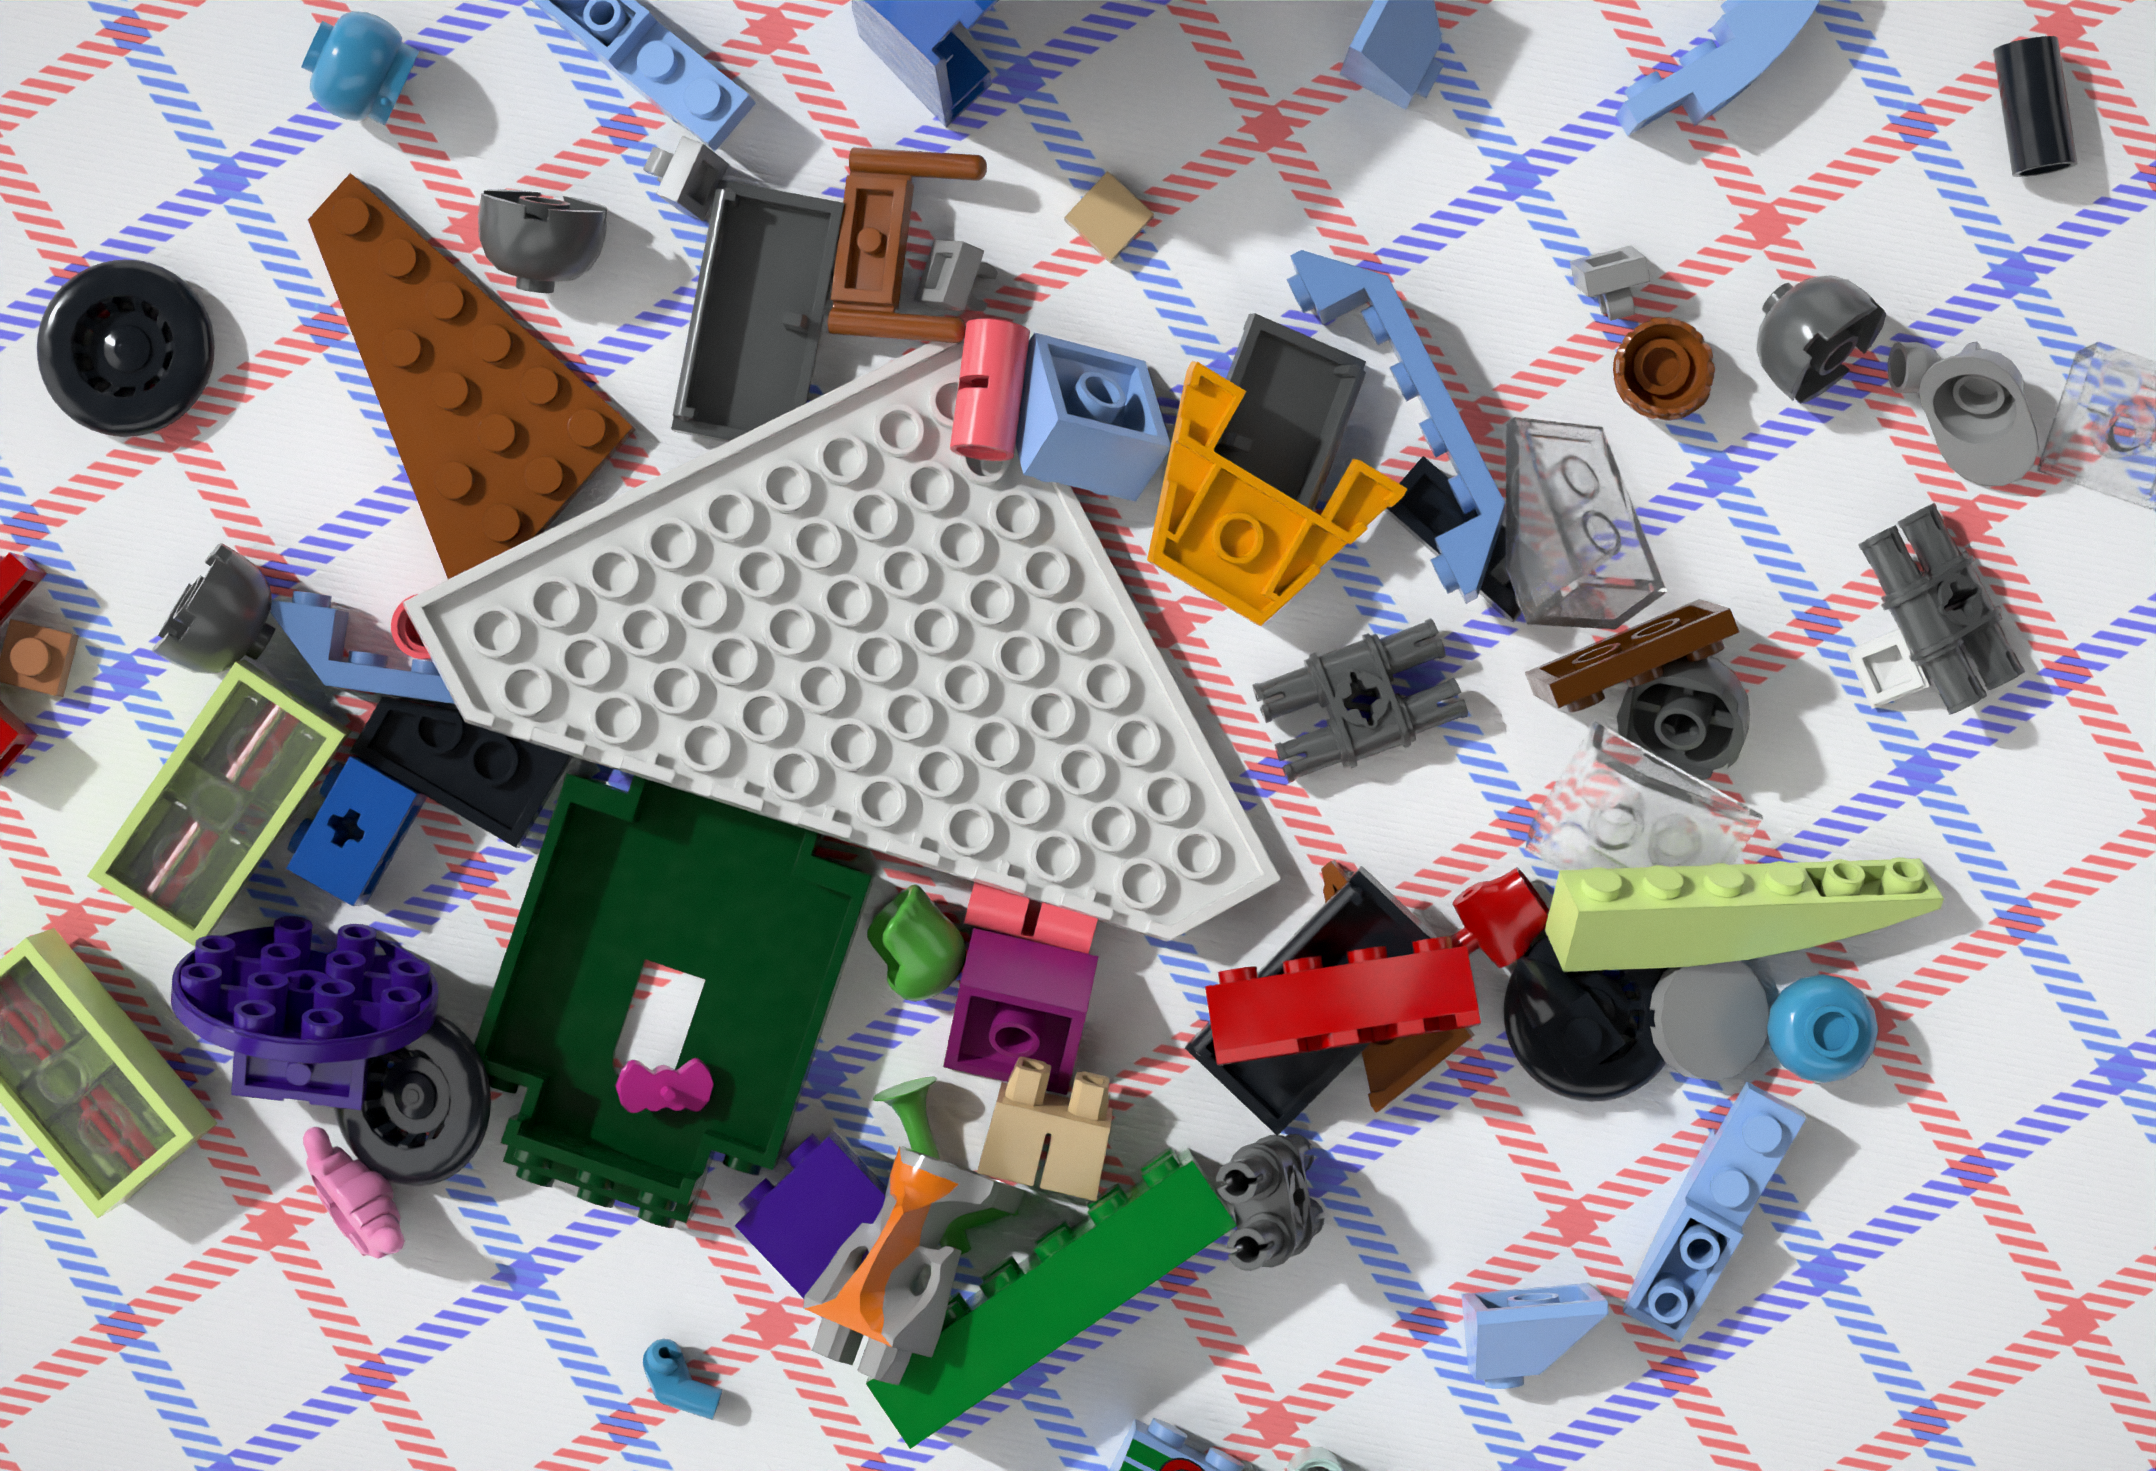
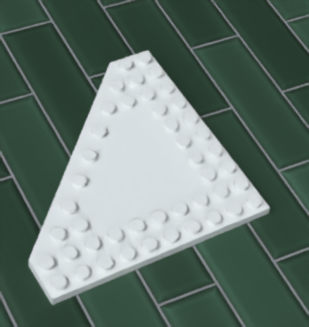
(866, 653)

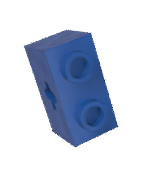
(355, 866)

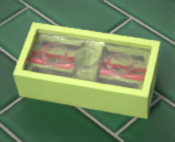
(219, 802)
(87, 1077)

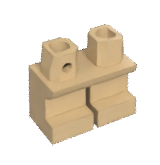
(1076, 1126)

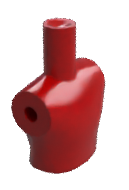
(1500, 917)

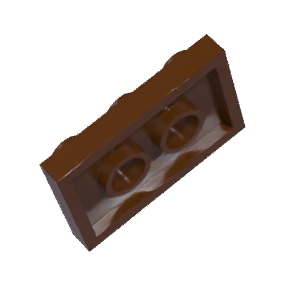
(1633, 655)

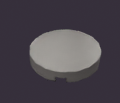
(1709, 1019)

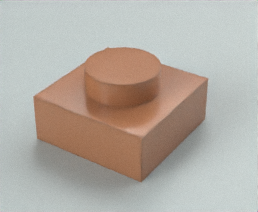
(37, 657)

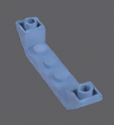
(1338, 288)
(320, 638)

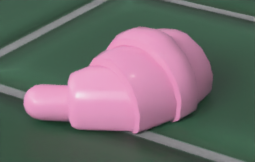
(354, 1196)

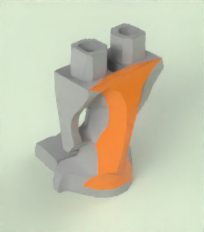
(886, 1291)

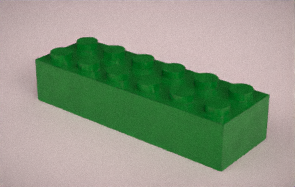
(1057, 1291)

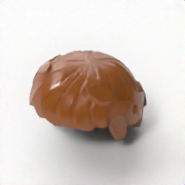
(1664, 369)

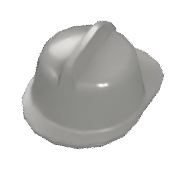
(1980, 416)

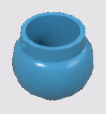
(358, 66)
(1822, 1028)

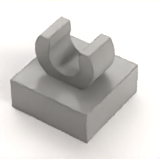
(687, 176)
(951, 275)
(1610, 278)

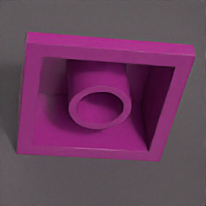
(1019, 1003)

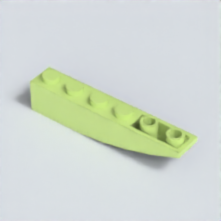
(1726, 911)

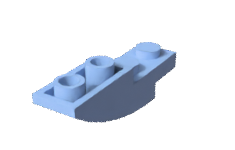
(655, 64)
(1711, 77)
(1710, 1211)

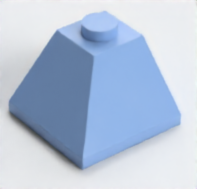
(1396, 50)
(1526, 1329)

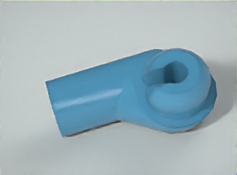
(673, 1382)

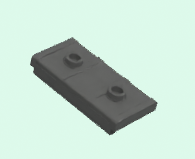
(756, 310)
(1292, 407)

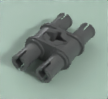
(1941, 608)
(1372, 666)
(1270, 1201)

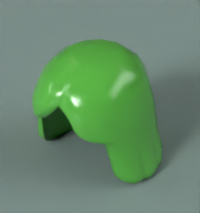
(917, 945)

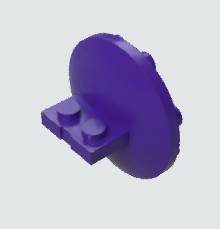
(303, 1016)

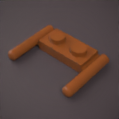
(875, 243)

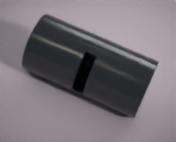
(2035, 106)

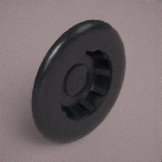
(125, 348)
(1620, 1072)
(434, 1092)

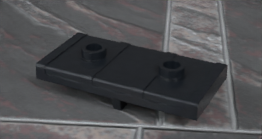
(1353, 919)

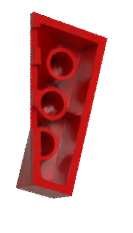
(1342, 1004)

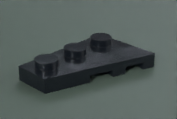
(462, 766)

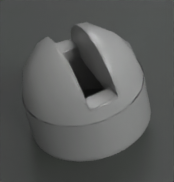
(1908, 364)

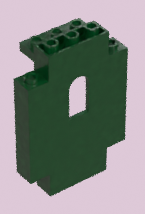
(696, 892)

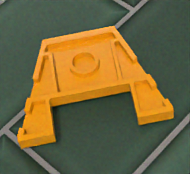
(1238, 533)

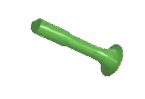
(909, 1104)

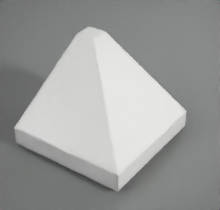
(1886, 669)

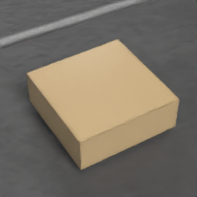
(1109, 217)

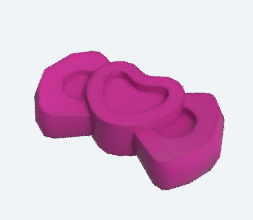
(664, 1087)

